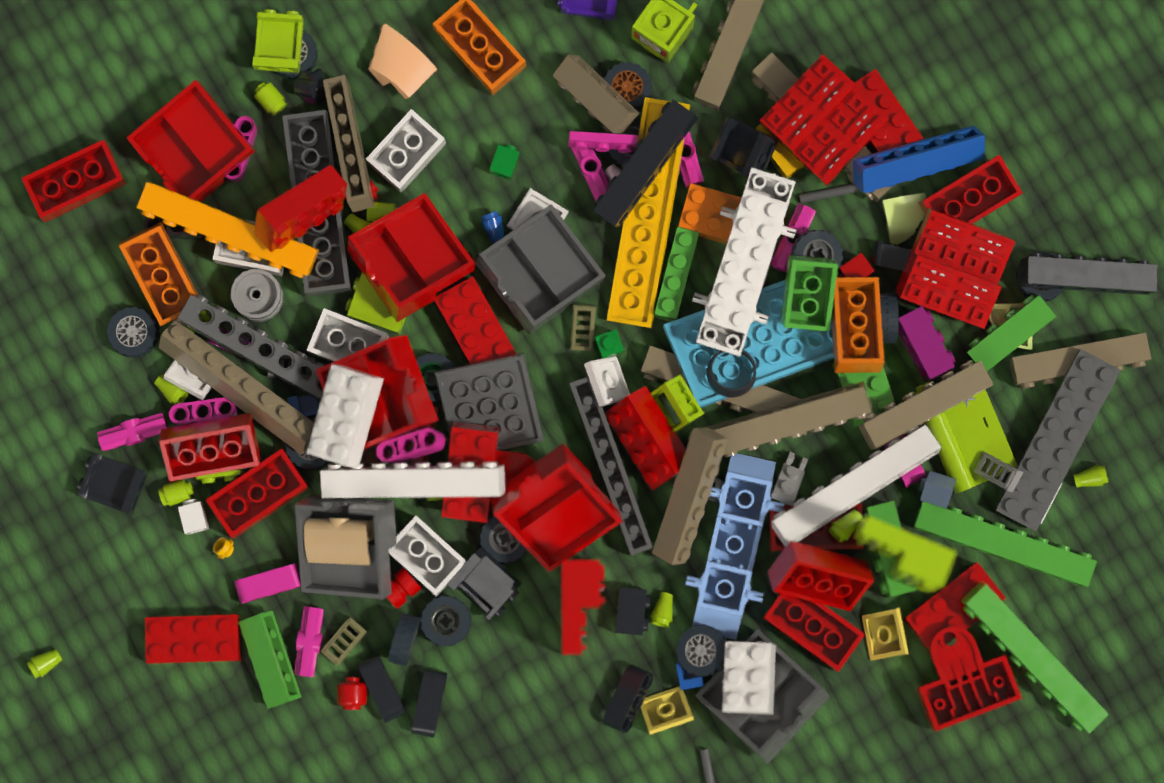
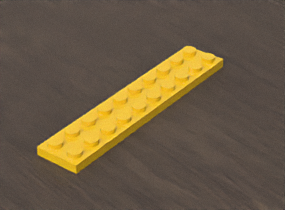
(645, 237)

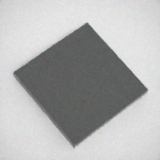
(492, 395)

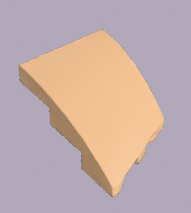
(399, 62)

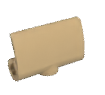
(338, 540)

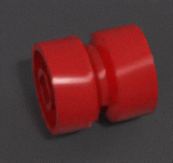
(401, 587)

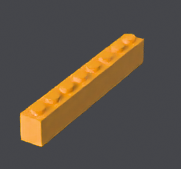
(223, 227)

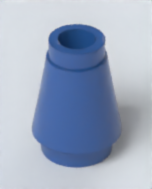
(493, 226)

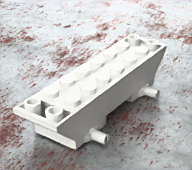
(745, 262)

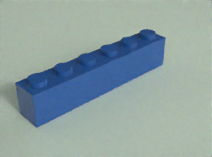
(918, 159)

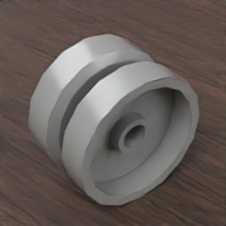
(263, 307)

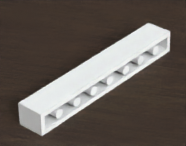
(413, 480)
(855, 486)

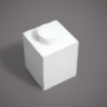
(193, 517)

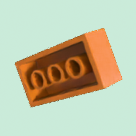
(479, 45)
(703, 212)
(158, 272)
(857, 326)

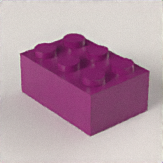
(925, 344)

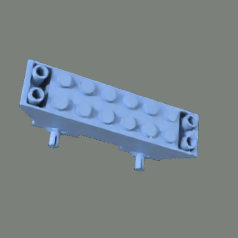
(734, 544)

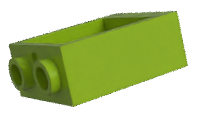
(681, 400)

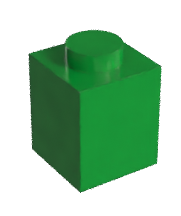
(505, 161)
(609, 344)

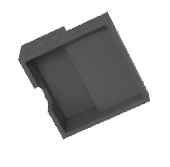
(539, 269)
(349, 579)
(795, 702)

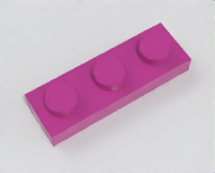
(602, 141)

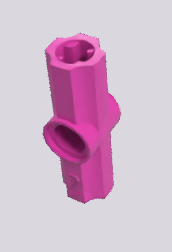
(690, 166)
(596, 180)
(800, 221)
(131, 432)
(309, 641)

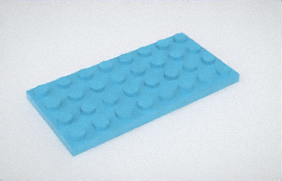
(772, 346)

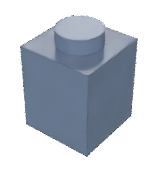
(937, 489)

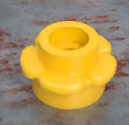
(223, 548)

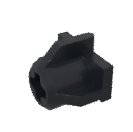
(310, 87)

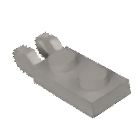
(789, 481)

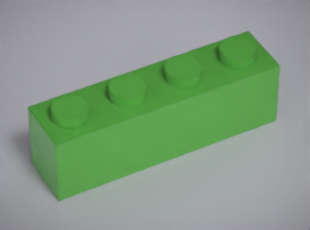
(676, 274)
(1011, 333)
(269, 659)

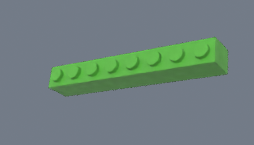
(1005, 544)
(1034, 657)

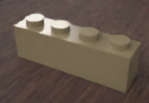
(595, 94)

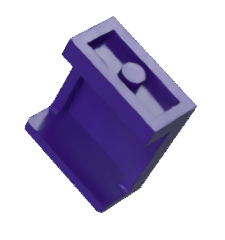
(590, 8)

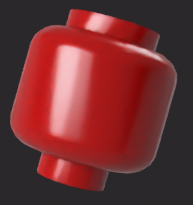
(351, 694)

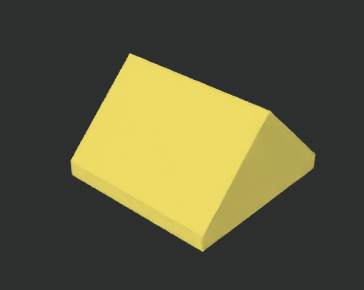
(884, 634)
(666, 710)

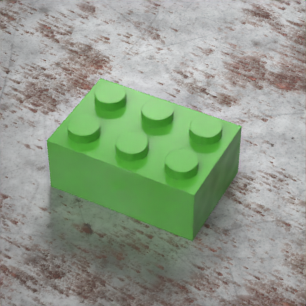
(809, 293)
(877, 388)

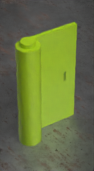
(965, 438)

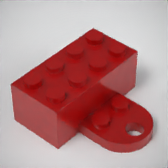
(479, 445)
(965, 682)

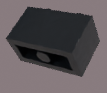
(631, 611)

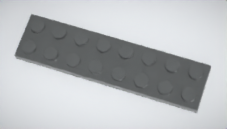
(1058, 439)

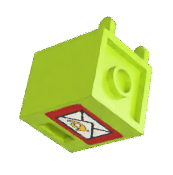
(663, 27)

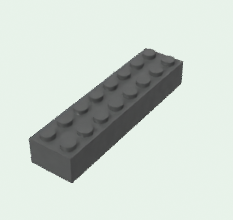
(308, 152)

